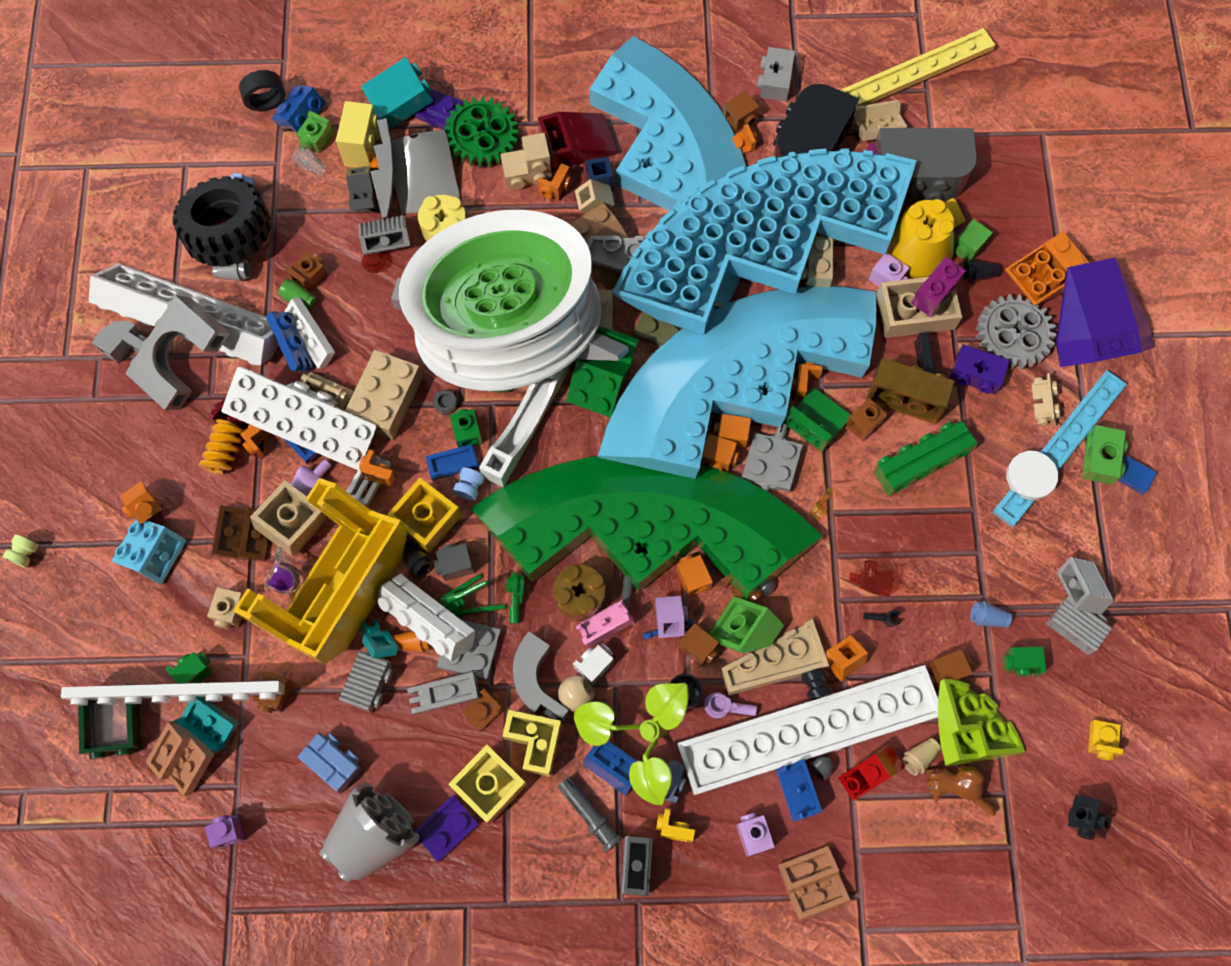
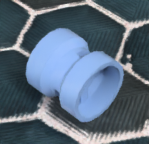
(468, 484)

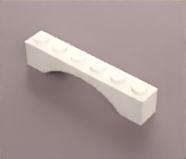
(513, 441)

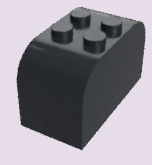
(815, 121)

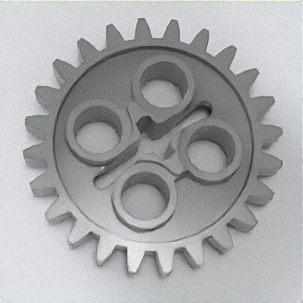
(1016, 331)

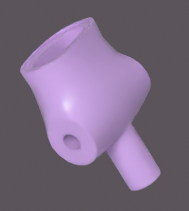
(307, 478)

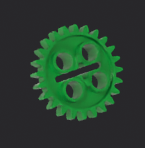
(481, 131)

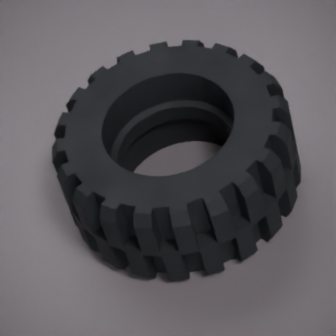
(213, 202)

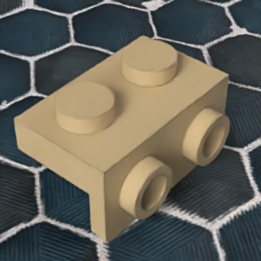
(876, 116)

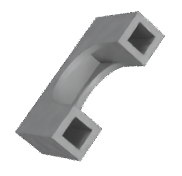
(151, 365)

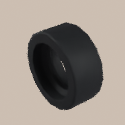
(259, 80)

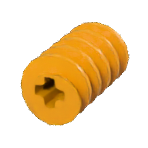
(220, 447)

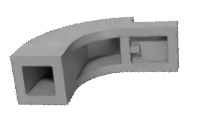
(526, 665)

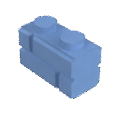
(331, 762)

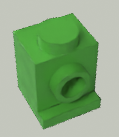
(315, 132)

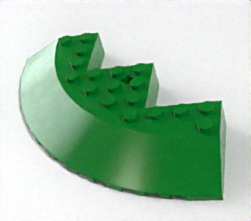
(640, 508)

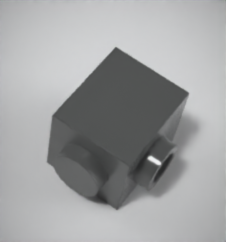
(453, 562)

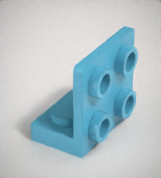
(149, 550)

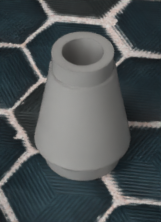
(234, 271)

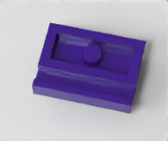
(438, 110)
(446, 828)

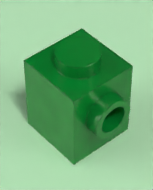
(465, 428)

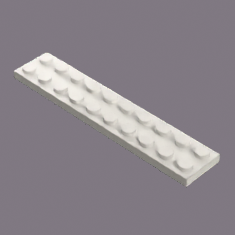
(809, 730)

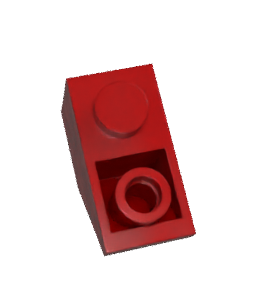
(871, 772)

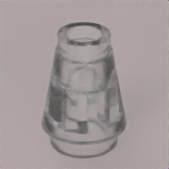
(308, 161)

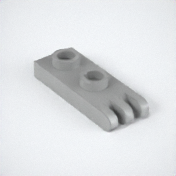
(444, 693)

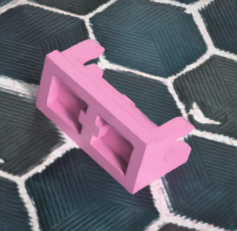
(605, 624)

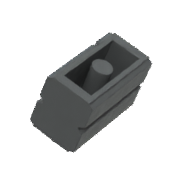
(636, 866)

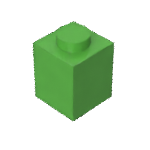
(971, 240)

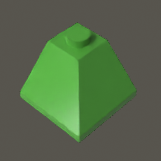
(746, 626)

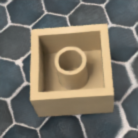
(287, 518)

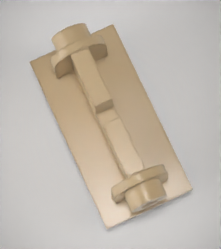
(1045, 391)
(338, 392)

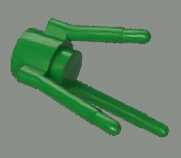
(454, 598)

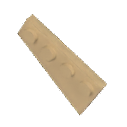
(785, 659)

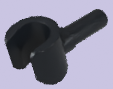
(886, 618)

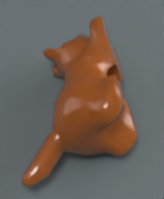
(964, 782)

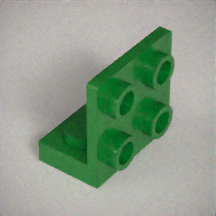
(816, 419)

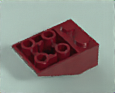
(576, 137)

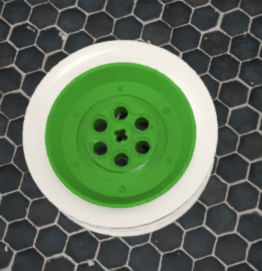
(501, 299)

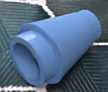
(988, 615)

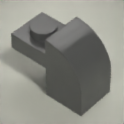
(361, 189)

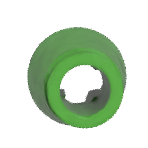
(292, 289)

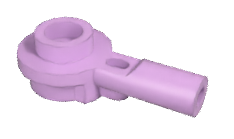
(718, 705)

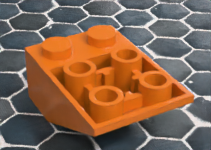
(1044, 270)

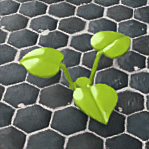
(668, 705)

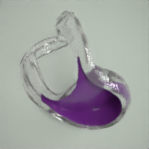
(283, 577)

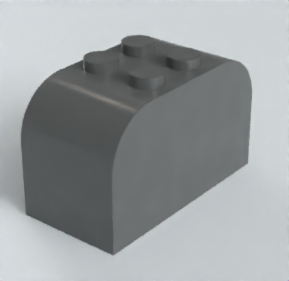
(942, 156)

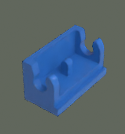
(610, 765)
(798, 790)

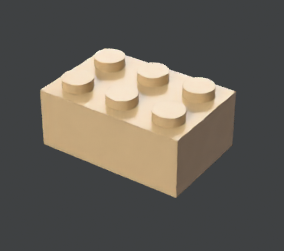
(904, 319)
(385, 392)

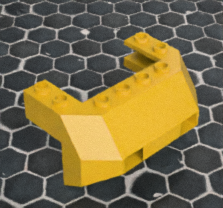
(340, 584)

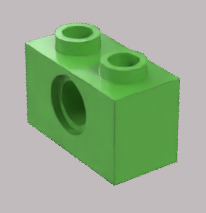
(1095, 465)

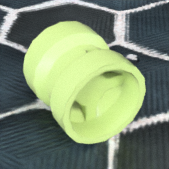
(20, 550)

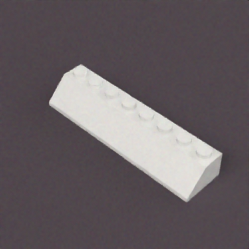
(146, 299)

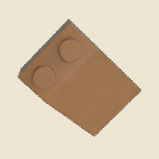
(600, 223)

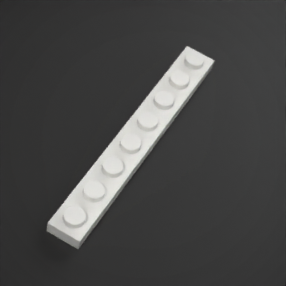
(162, 692)

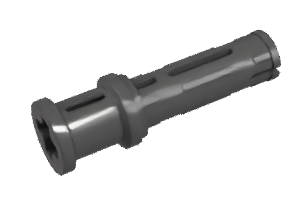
(597, 824)

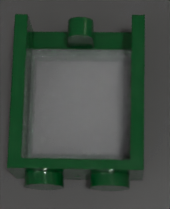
(108, 729)

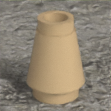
(921, 756)

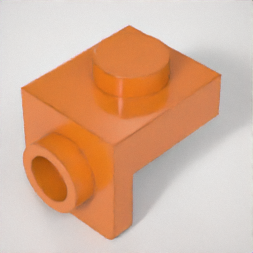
(559, 183)
(803, 373)
(253, 437)

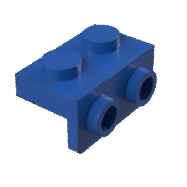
(296, 107)

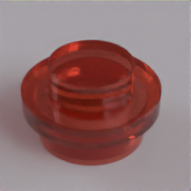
(373, 262)

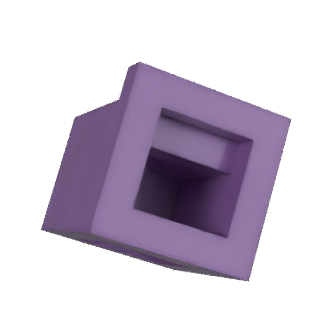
(225, 831)

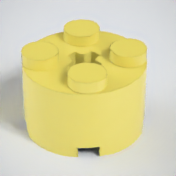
(439, 213)

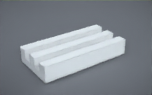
(374, 487)

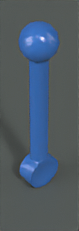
(646, 635)

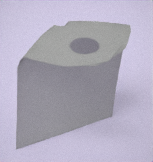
(422, 169)

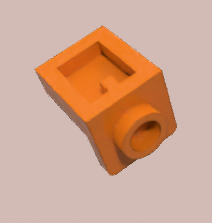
(746, 139)
(379, 474)

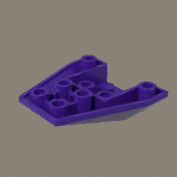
(1100, 316)

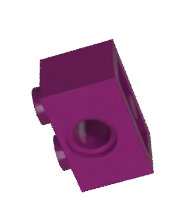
(938, 287)

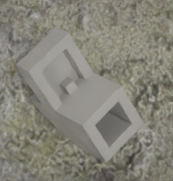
(118, 339)

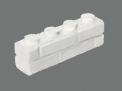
(426, 617)

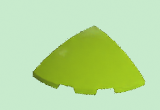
(972, 726)

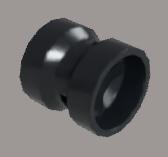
(816, 682)

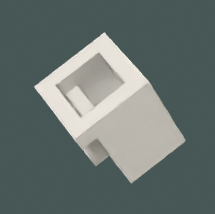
(594, 663)

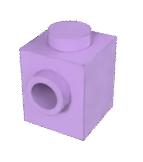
(888, 270)
(670, 616)
(754, 834)

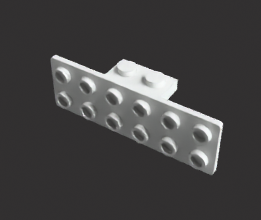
(299, 416)

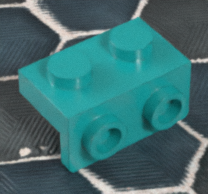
(208, 724)

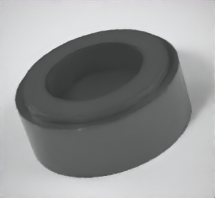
(445, 402)

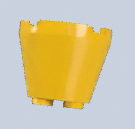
(923, 237)

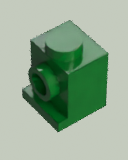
(1025, 661)
(191, 668)

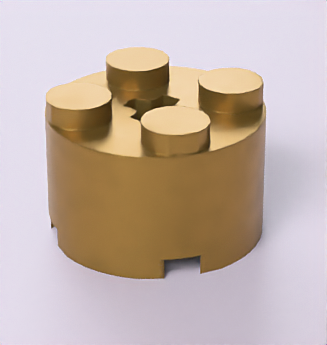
(587, 604)

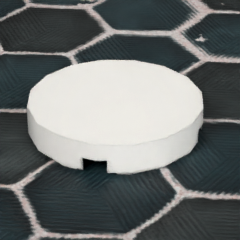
(1032, 475)

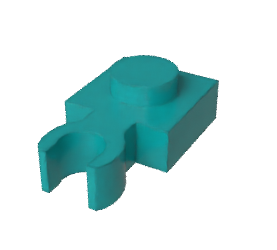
(378, 642)

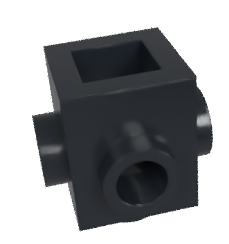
(1090, 817)

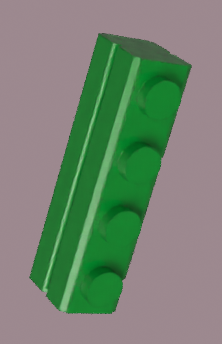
(925, 457)

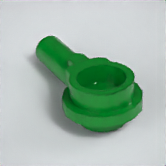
(515, 586)

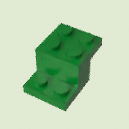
(598, 382)

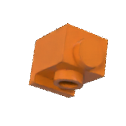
(846, 657)

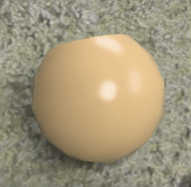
(575, 692)

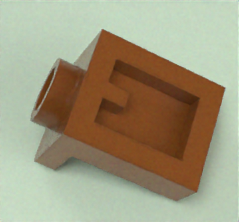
(483, 710)

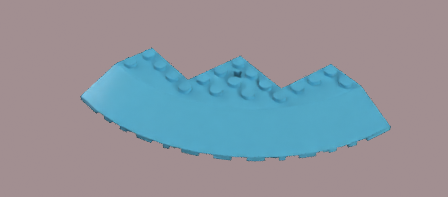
(682, 131)
(762, 228)
(727, 370)

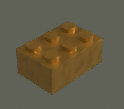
(910, 390)

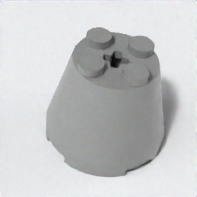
(368, 834)

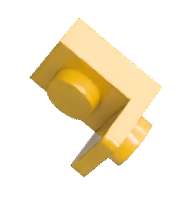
(1104, 740)
(679, 830)

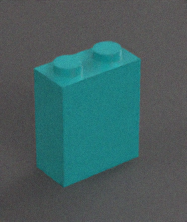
(398, 92)

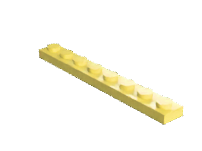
(921, 68)

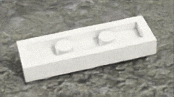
(310, 332)

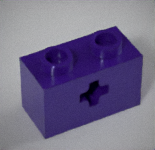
(990, 368)

